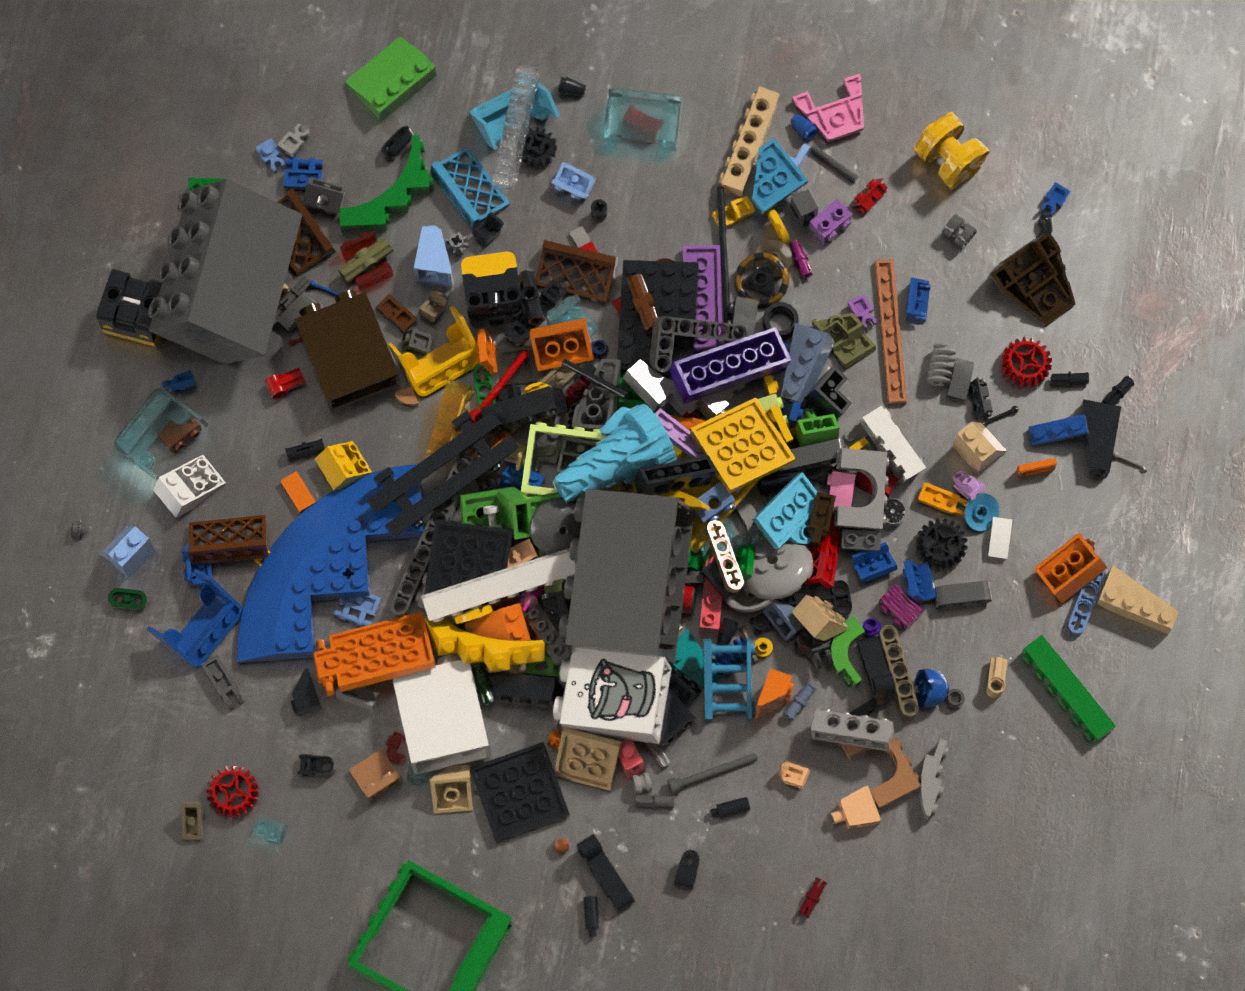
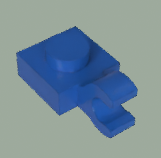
(180, 382)

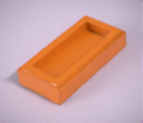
(1036, 467)
(297, 491)

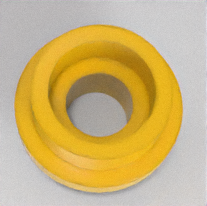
(763, 653)

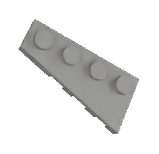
(851, 428)

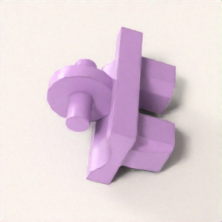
(967, 485)

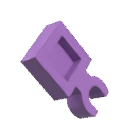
(861, 309)

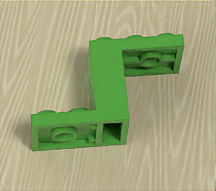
(514, 509)

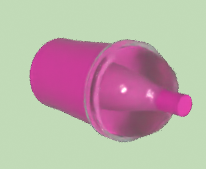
(529, 600)

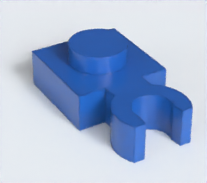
(1056, 196)

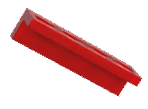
(827, 559)

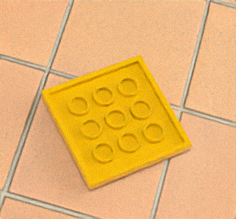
(742, 445)

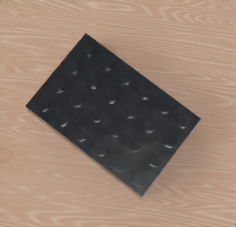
(674, 293)

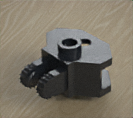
(813, 648)

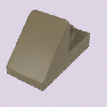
(192, 820)

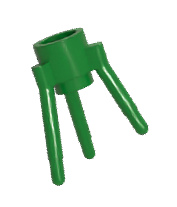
(698, 561)

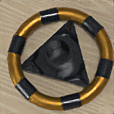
(762, 278)

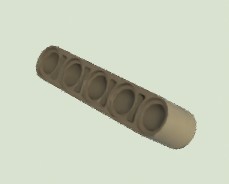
(898, 663)

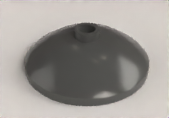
(548, 521)

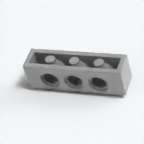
(859, 737)

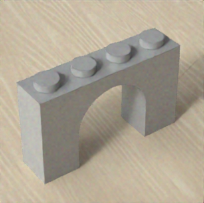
(874, 466)

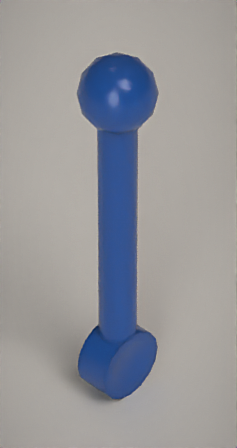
(314, 284)

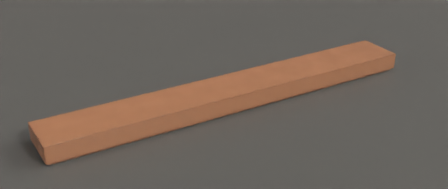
(890, 332)

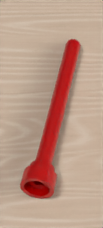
(476, 413)

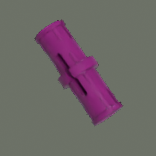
(800, 259)

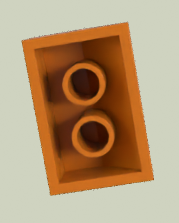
(560, 342)
(1070, 568)
(774, 693)

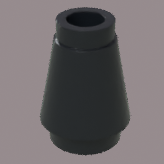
(571, 87)
(726, 631)

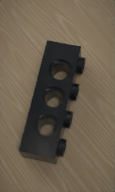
(675, 476)

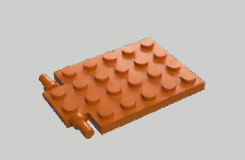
(374, 653)

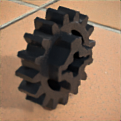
(543, 142)

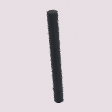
(595, 379)

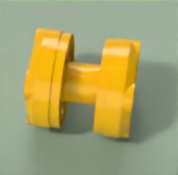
(960, 160)

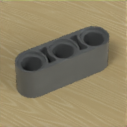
(963, 594)

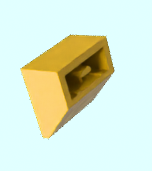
(342, 464)

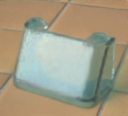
(642, 118)

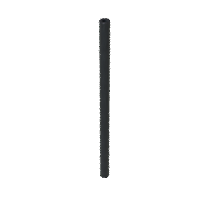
(723, 253)

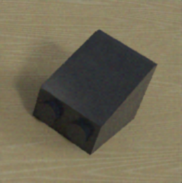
(676, 718)

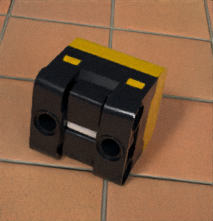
(492, 289)
(126, 306)

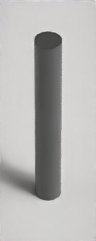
(835, 164)

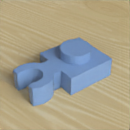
(269, 153)

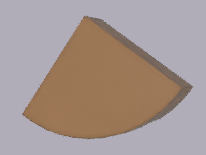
(407, 396)

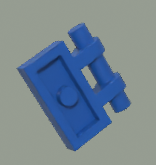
(298, 178)

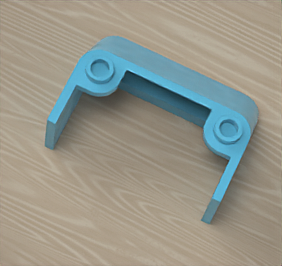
(492, 114)

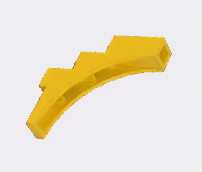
(472, 648)

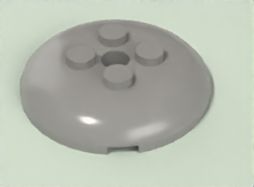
(778, 580)

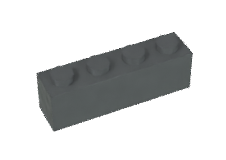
(743, 313)

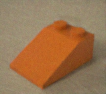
(501, 624)

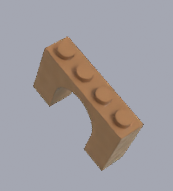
(900, 785)

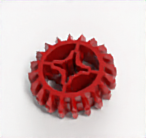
(1032, 366)
(216, 785)

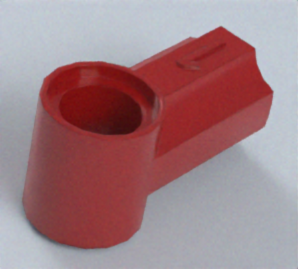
(280, 384)

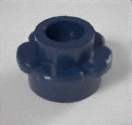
(599, 344)

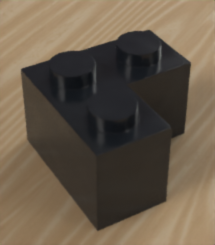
(826, 394)

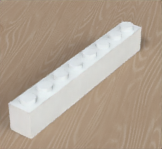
(498, 585)

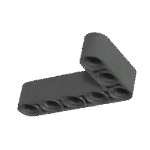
(691, 330)

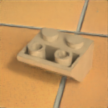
(819, 618)

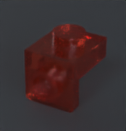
(393, 743)

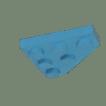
(775, 177)

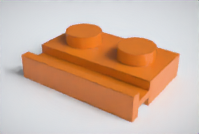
(487, 351)

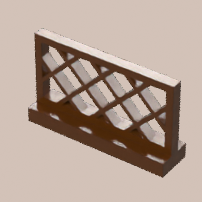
(313, 228)
(584, 256)
(228, 550)

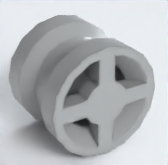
(642, 783)

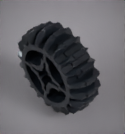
(954, 535)

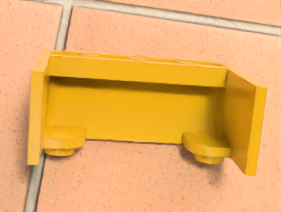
(443, 363)

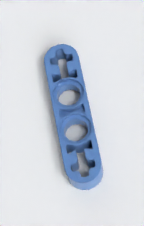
(1087, 600)

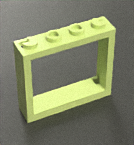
(541, 427)

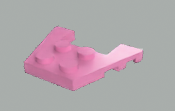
(836, 118)

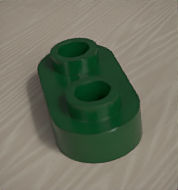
(128, 599)

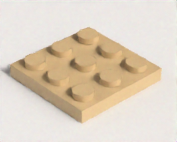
(587, 758)

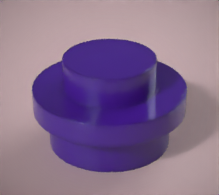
(872, 627)

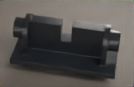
(977, 391)

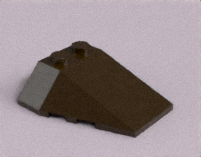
(1036, 279)

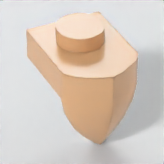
(794, 774)

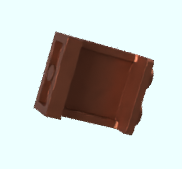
(176, 435)

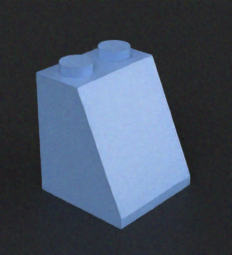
(432, 258)
(128, 550)

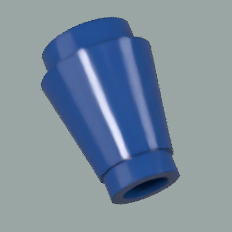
(804, 127)

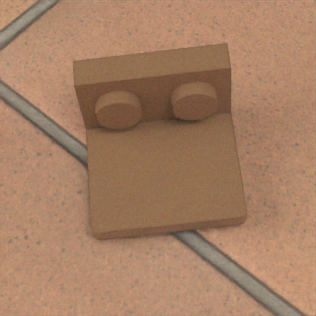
(375, 775)

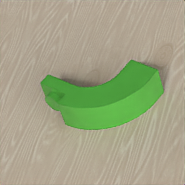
(839, 651)

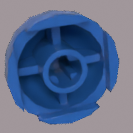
(931, 687)

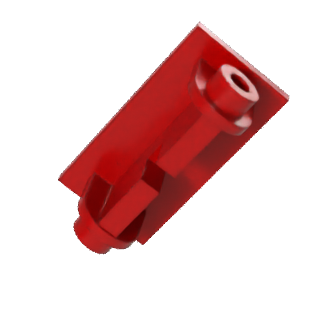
(875, 190)

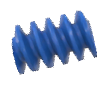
(730, 658)

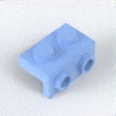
(573, 181)

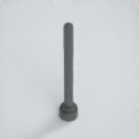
(676, 785)

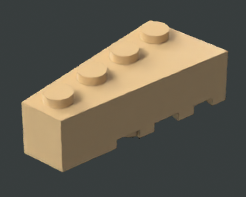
(1135, 602)

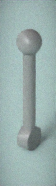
(1145, 467)

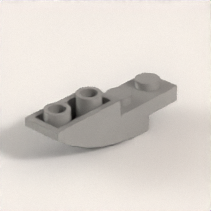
(931, 786)

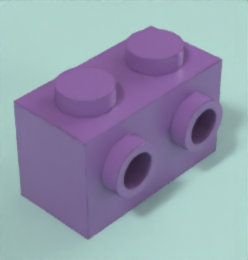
(830, 221)

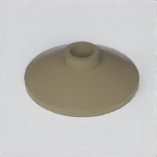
(778, 249)

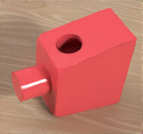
(630, 758)

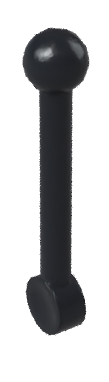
(1014, 409)

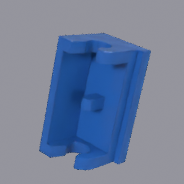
(918, 299)

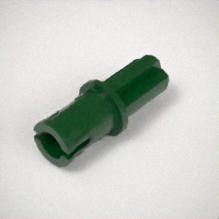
(482, 685)

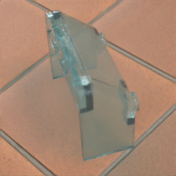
(148, 424)

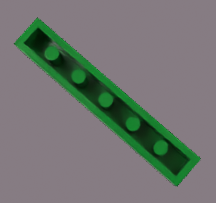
(1068, 689)

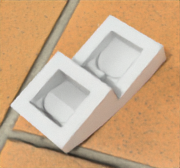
(1000, 537)

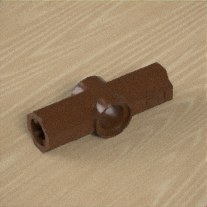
(642, 301)

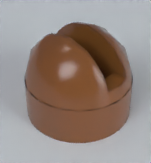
(561, 845)

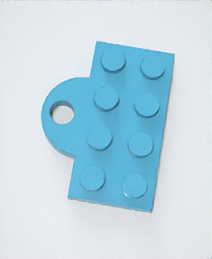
(788, 513)

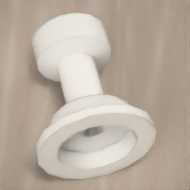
(491, 511)

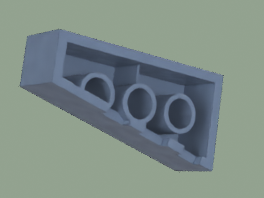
(808, 356)

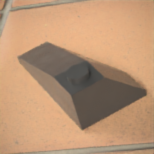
(598, 402)

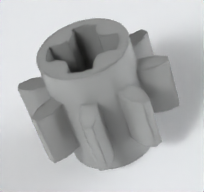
(460, 246)

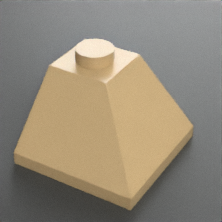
(452, 790)

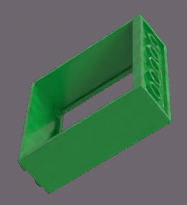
(479, 955)

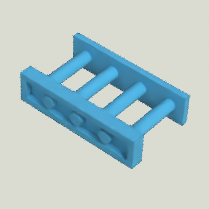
(711, 669)

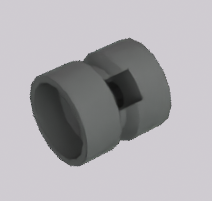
(953, 228)

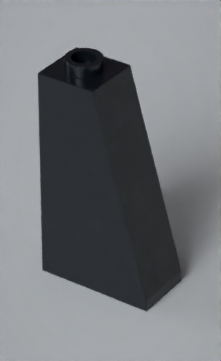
(1100, 442)

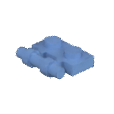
(366, 605)

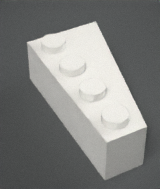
(888, 438)

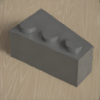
(571, 450)

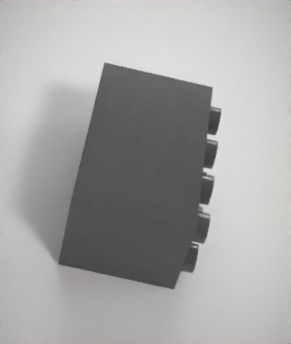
(224, 271)
(628, 573)

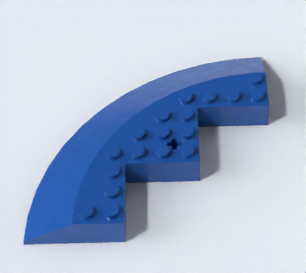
(312, 565)

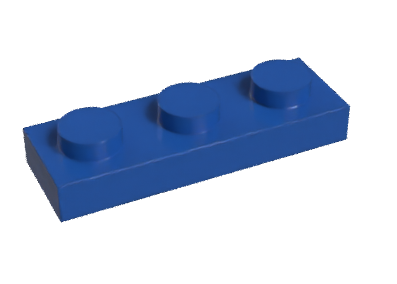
(1058, 430)

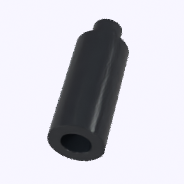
(731, 807)
(591, 915)

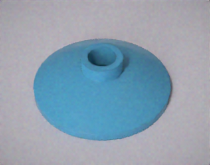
(988, 509)

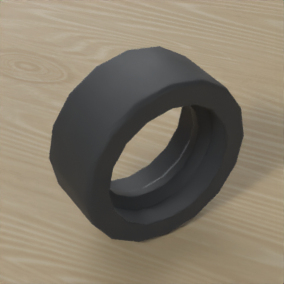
(781, 306)

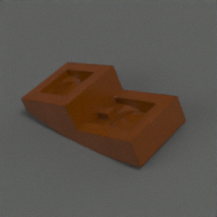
(396, 313)

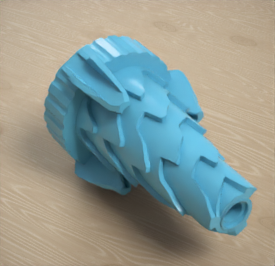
(633, 442)

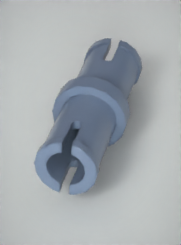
(800, 701)

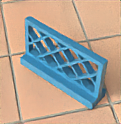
(454, 191)

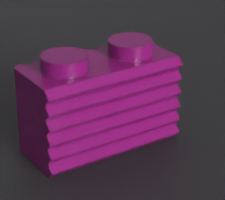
(900, 607)

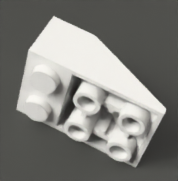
(188, 485)

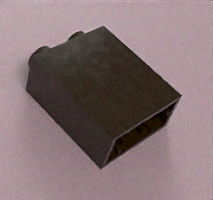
(346, 349)

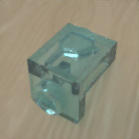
(270, 830)

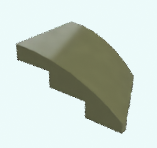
(849, 338)

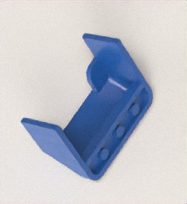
(206, 627)

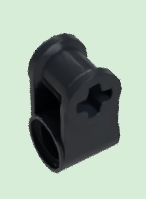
(312, 766)
(686, 872)

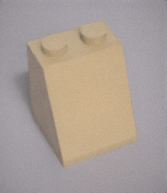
(977, 446)

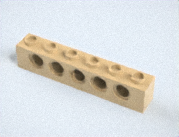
(762, 98)

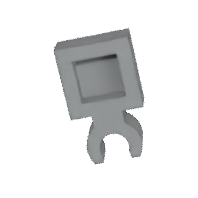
(291, 142)

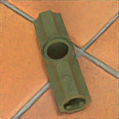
(365, 260)

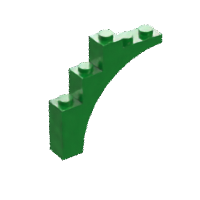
(396, 199)

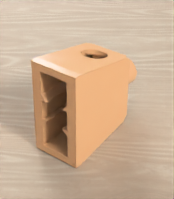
(857, 810)

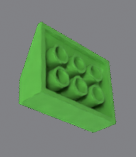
(391, 77)

